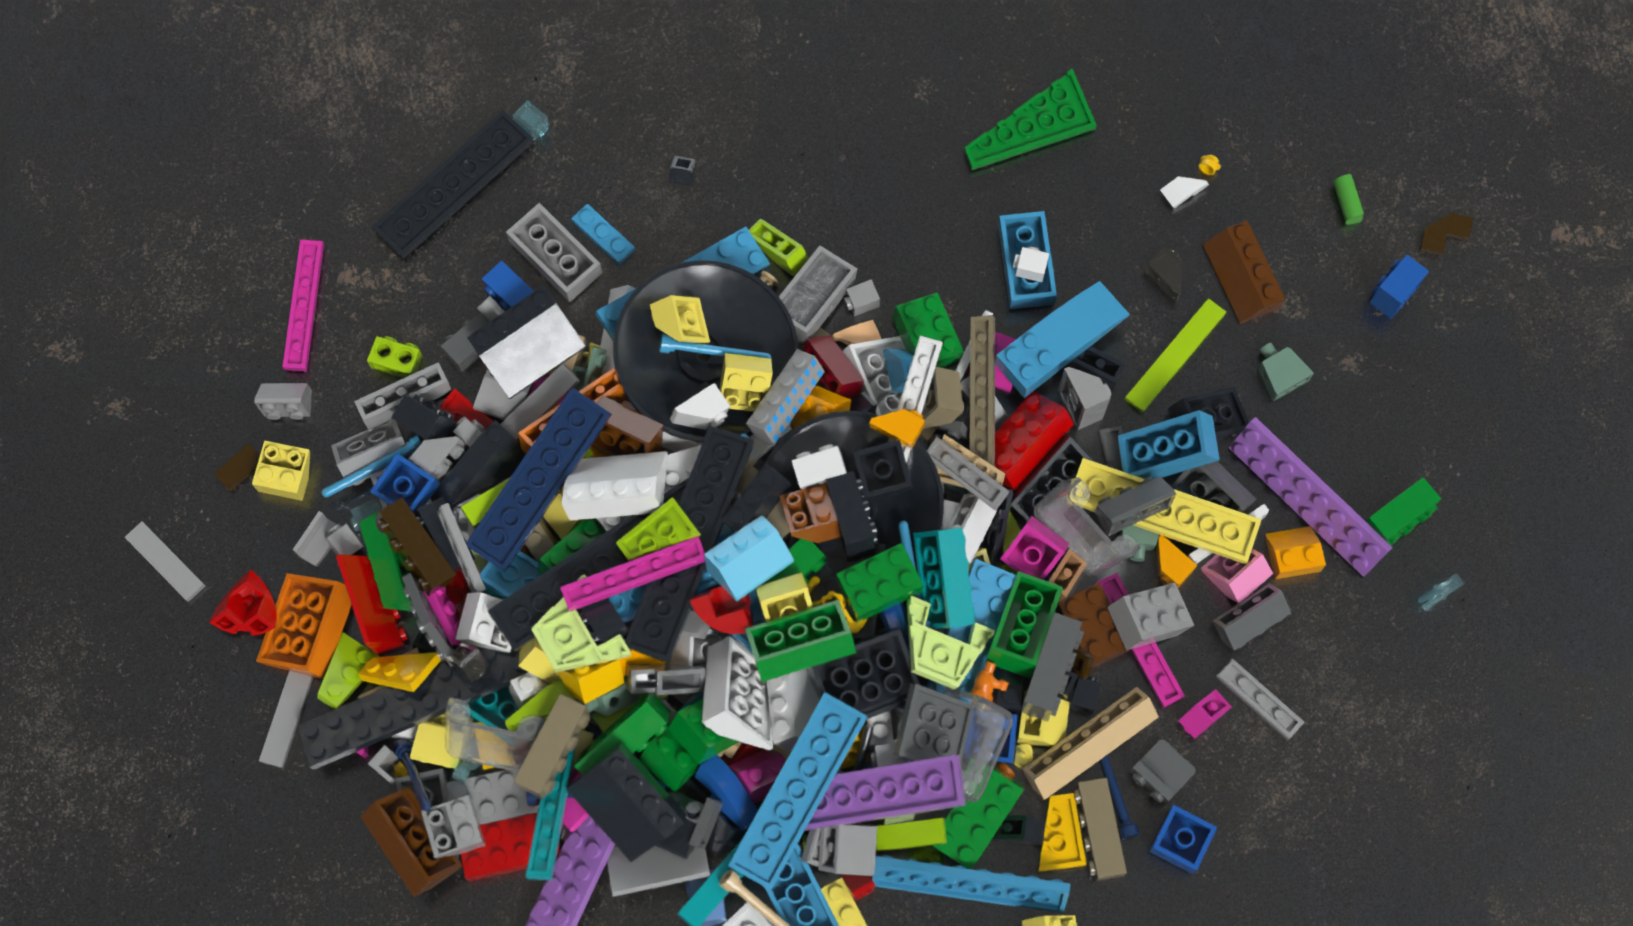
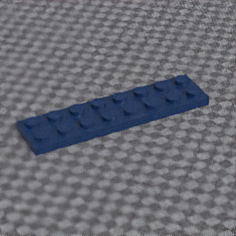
(538, 479)

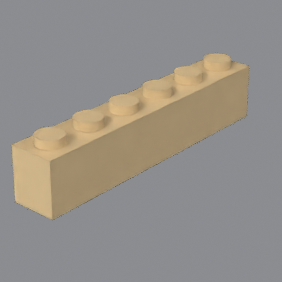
(1090, 743)

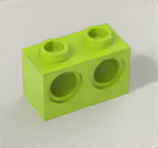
(392, 363)

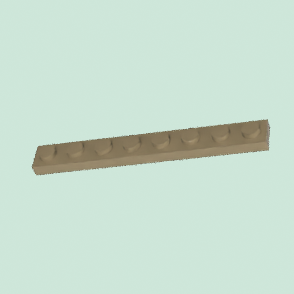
(982, 387)

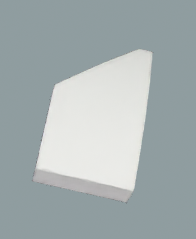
(1181, 189)

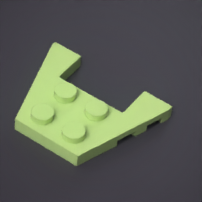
(569, 642)
(939, 655)

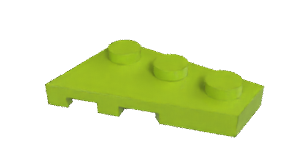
(658, 531)
(343, 671)

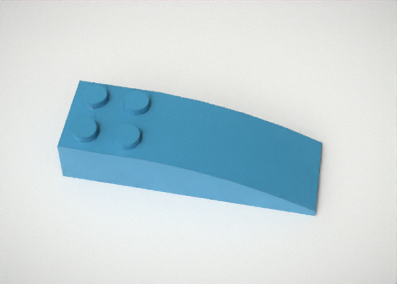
(1060, 338)
(798, 895)

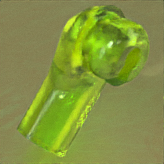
(928, 854)

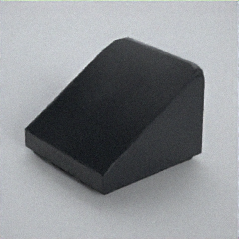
(682, 170)

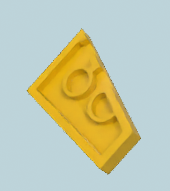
(399, 671)
(1062, 836)

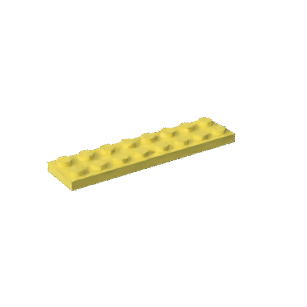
(1188, 518)

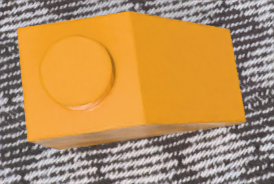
(900, 426)
(1172, 564)

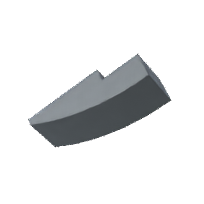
(665, 679)

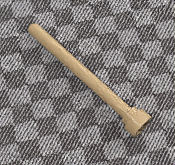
(732, 882)

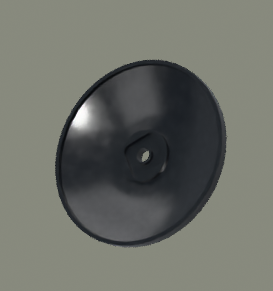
(737, 314)
(851, 433)

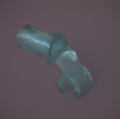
(1441, 591)
(464, 769)

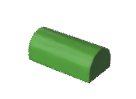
(1348, 199)

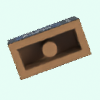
(1066, 572)

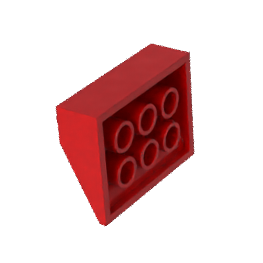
(377, 624)

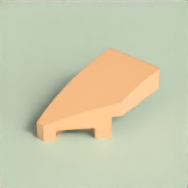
(858, 333)

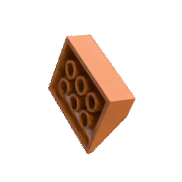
(307, 625)

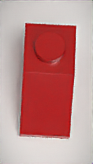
(858, 885)

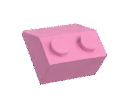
(1235, 578)

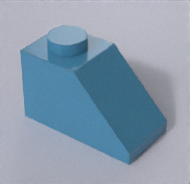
(898, 366)

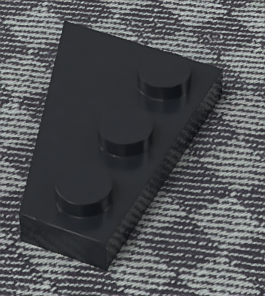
(995, 534)

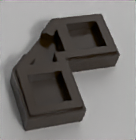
(1452, 226)

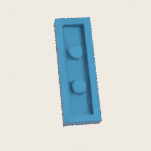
(603, 234)

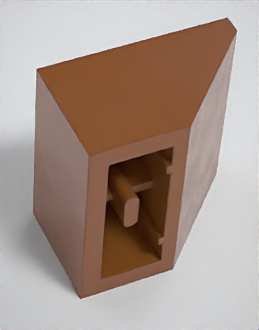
(811, 514)

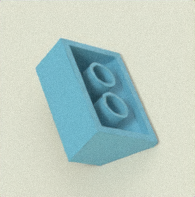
(748, 558)

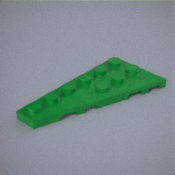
(1041, 121)

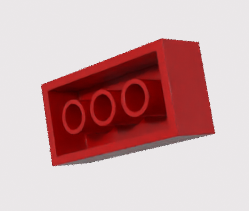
(1029, 437)
(505, 850)

